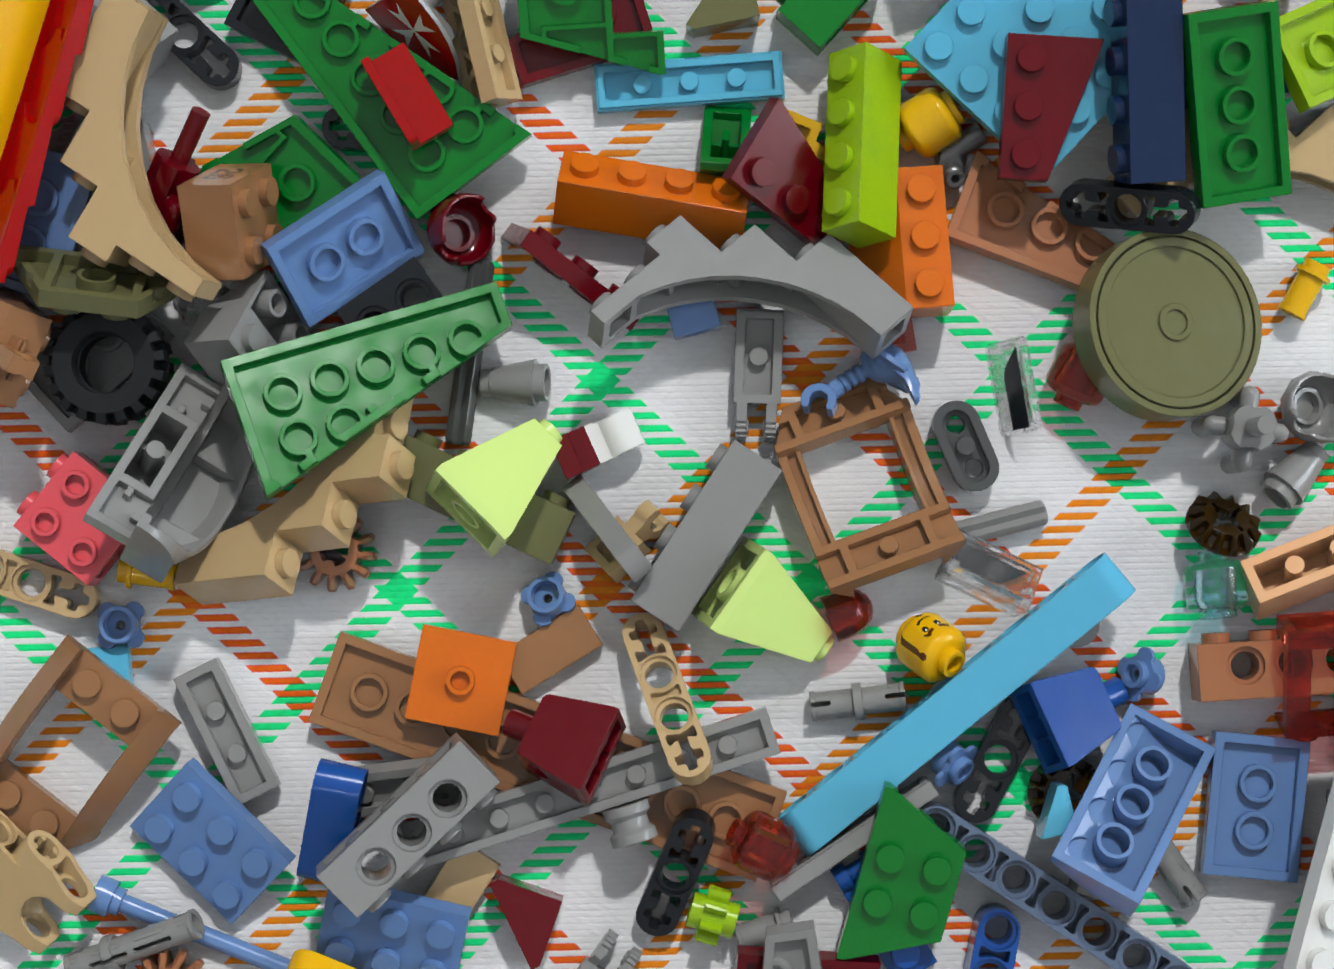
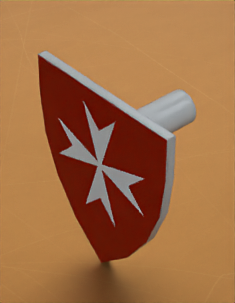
(421, 30)

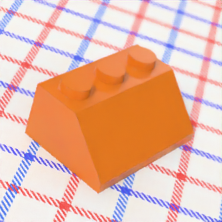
(919, 257)

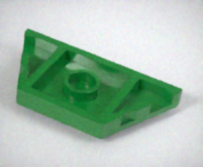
(902, 881)

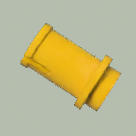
(1304, 288)
(130, 576)

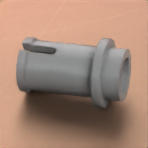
(753, 931)

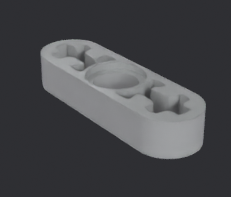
(607, 528)

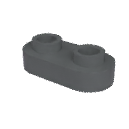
(966, 445)

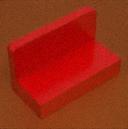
(408, 96)

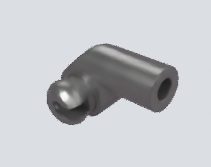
(955, 156)

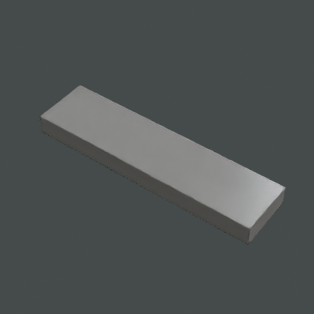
(844, 843)

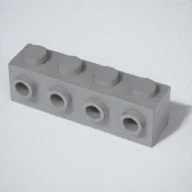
(706, 533)

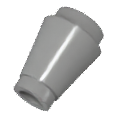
(517, 382)
(1293, 476)

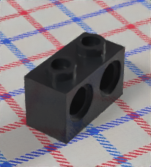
(389, 293)

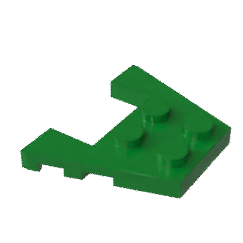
(588, 29)
(300, 162)

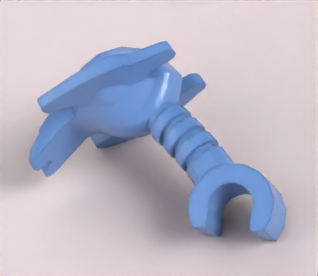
(888, 367)

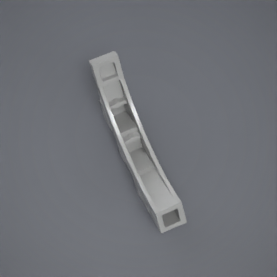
(818, 283)

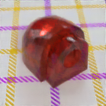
(847, 614)

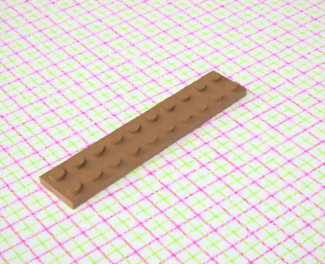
(368, 700)

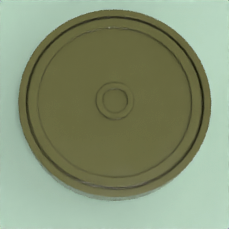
(1167, 325)

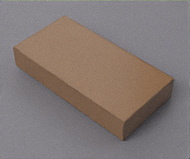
(553, 649)

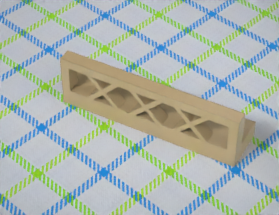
(483, 51)

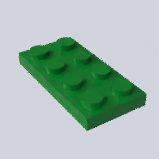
(1236, 103)

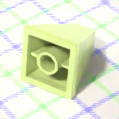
(496, 481)
(763, 606)

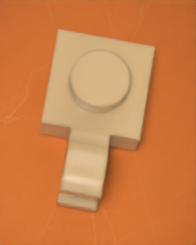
(643, 525)

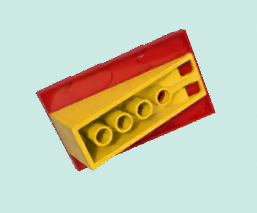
(35, 72)

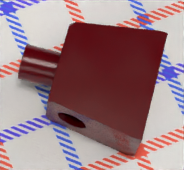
(567, 743)

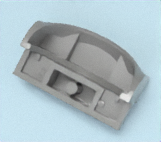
(172, 487)

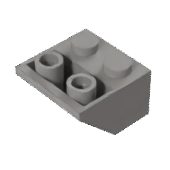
(243, 321)

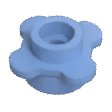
(541, 587)
(110, 615)
(1141, 674)
(953, 764)

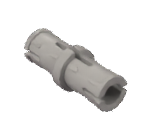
(858, 701)

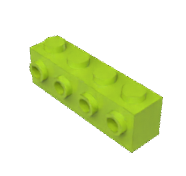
(862, 145)

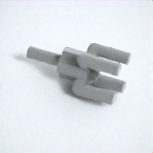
(1242, 429)

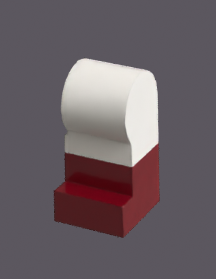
(598, 443)

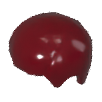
(461, 229)

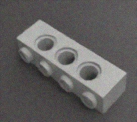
(365, 889)

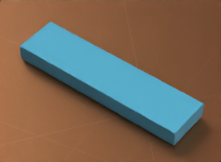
(690, 82)

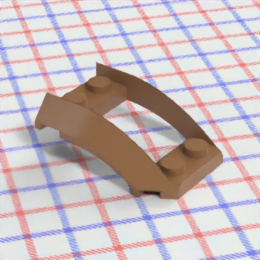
(888, 546)
(109, 701)

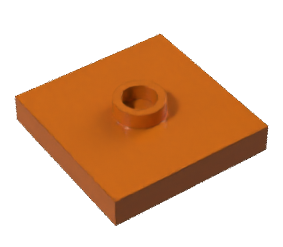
(461, 680)

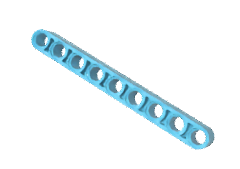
(958, 702)

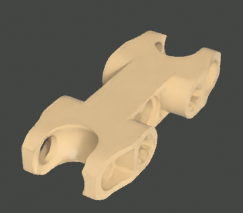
(35, 869)

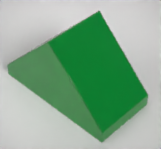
(722, 136)

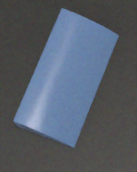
(1131, 809)

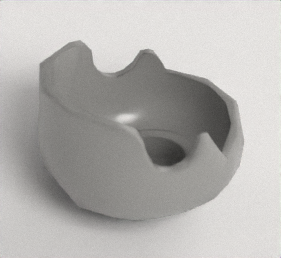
(1309, 407)

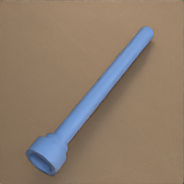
(114, 899)

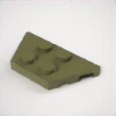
(76, 285)

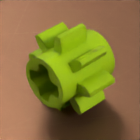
(712, 915)

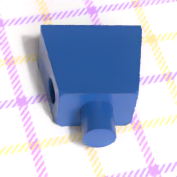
(1069, 715)

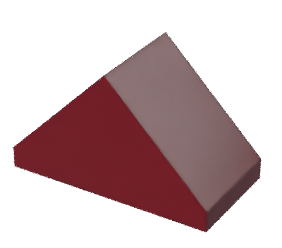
(529, 912)

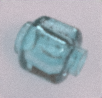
(1214, 586)

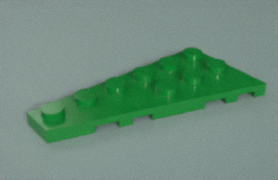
(329, 47)
(332, 386)

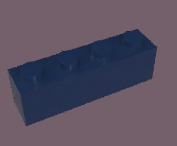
(1146, 90)

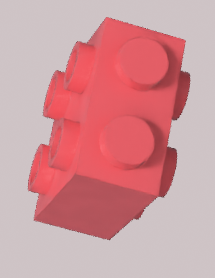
(56, 519)

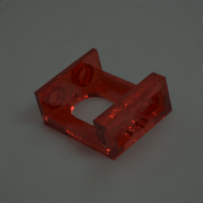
(1300, 636)

